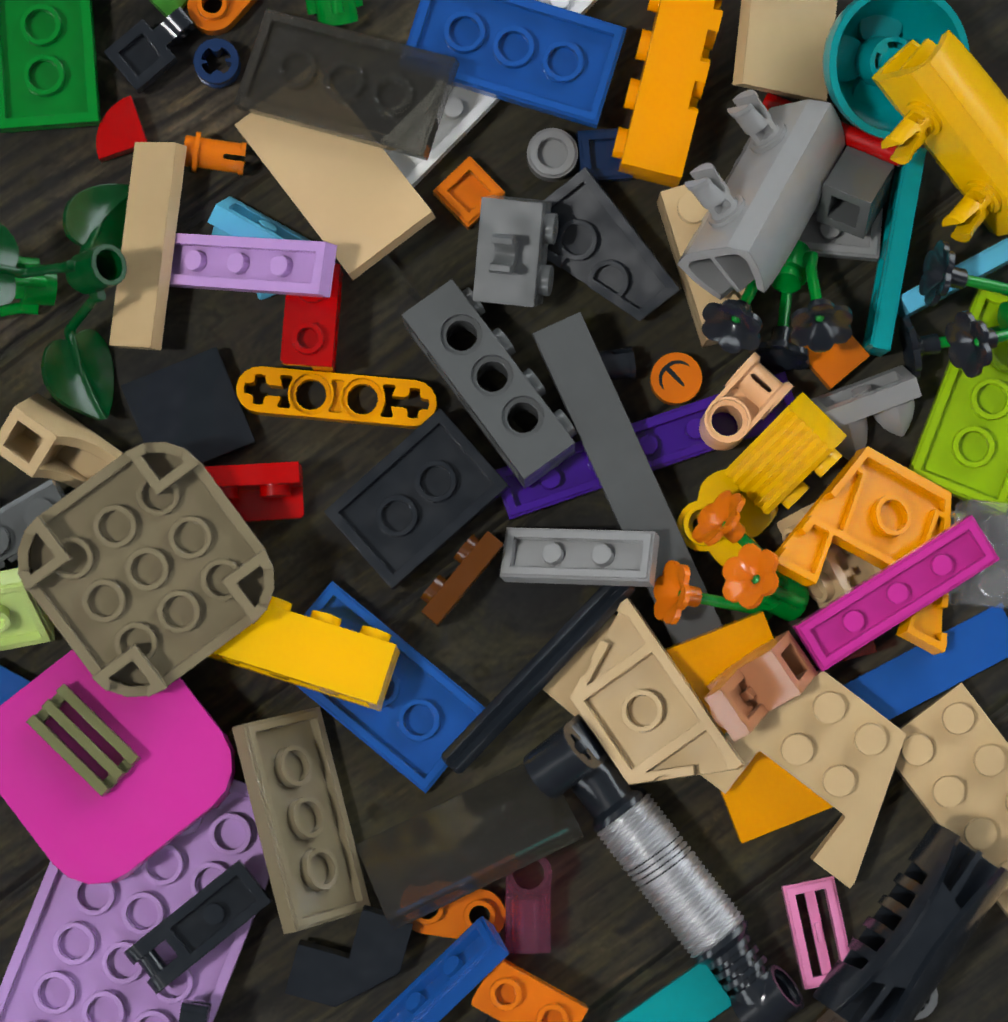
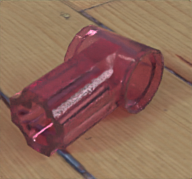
(528, 914)

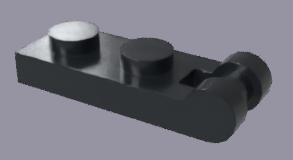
(200, 924)

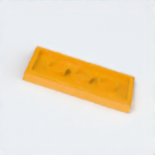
(764, 793)

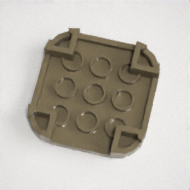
(146, 569)

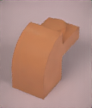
(759, 684)

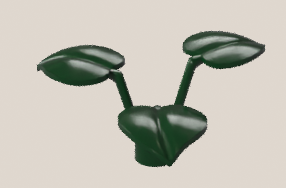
(80, 366)

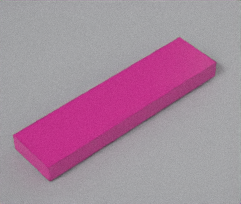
(896, 592)

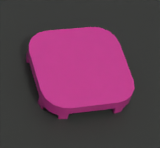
(177, 781)

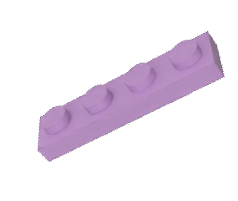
(253, 265)

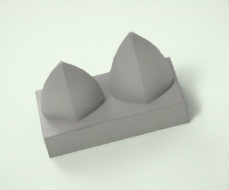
(885, 396)

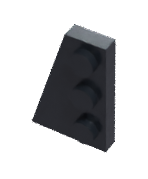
(605, 249)

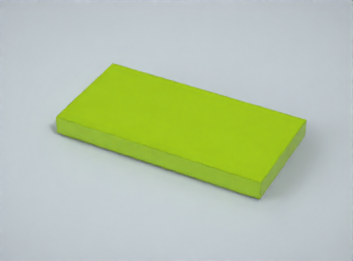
(968, 423)

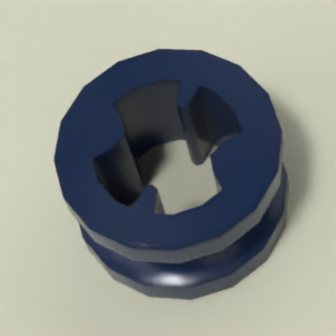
(217, 48)

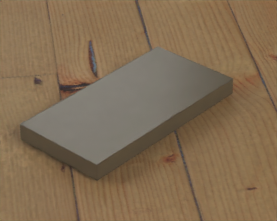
(301, 819)

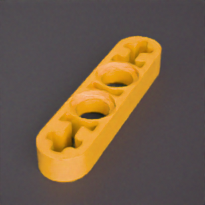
(337, 392)

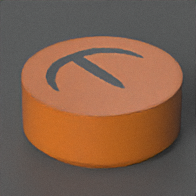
(676, 378)

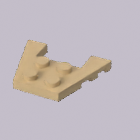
(838, 752)

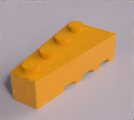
(668, 89)

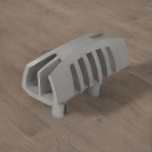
(767, 195)

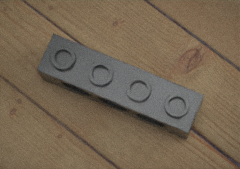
(526, 454)

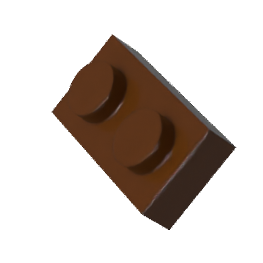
(473, 559)

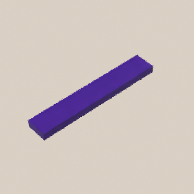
(665, 442)

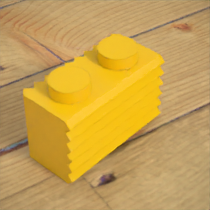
(785, 454)

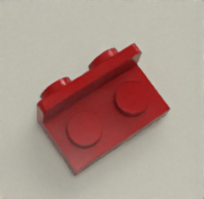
(312, 328)
(263, 489)

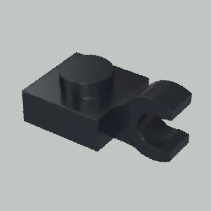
(145, 53)

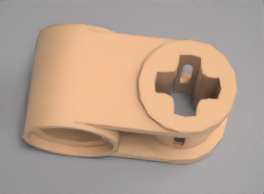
(747, 397)

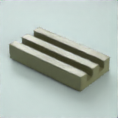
(52, 709)

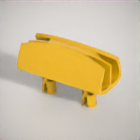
(959, 119)

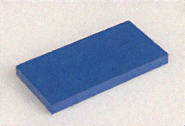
(524, 53)
(420, 709)

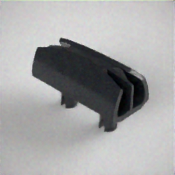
(914, 932)

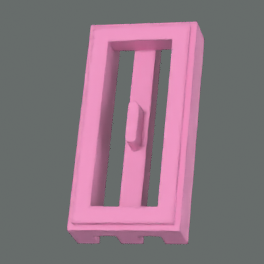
(808, 888)

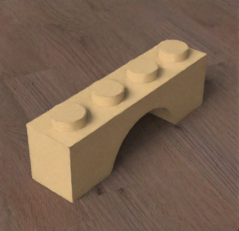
(52, 443)

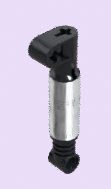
(664, 870)

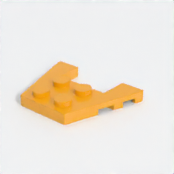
(879, 516)

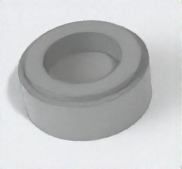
(552, 154)

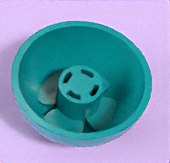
(880, 29)

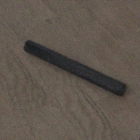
(534, 676)

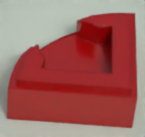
(119, 130)

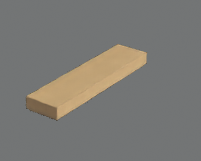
(148, 245)

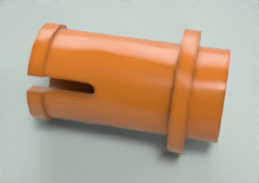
(209, 154)

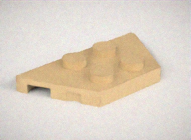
(647, 708)

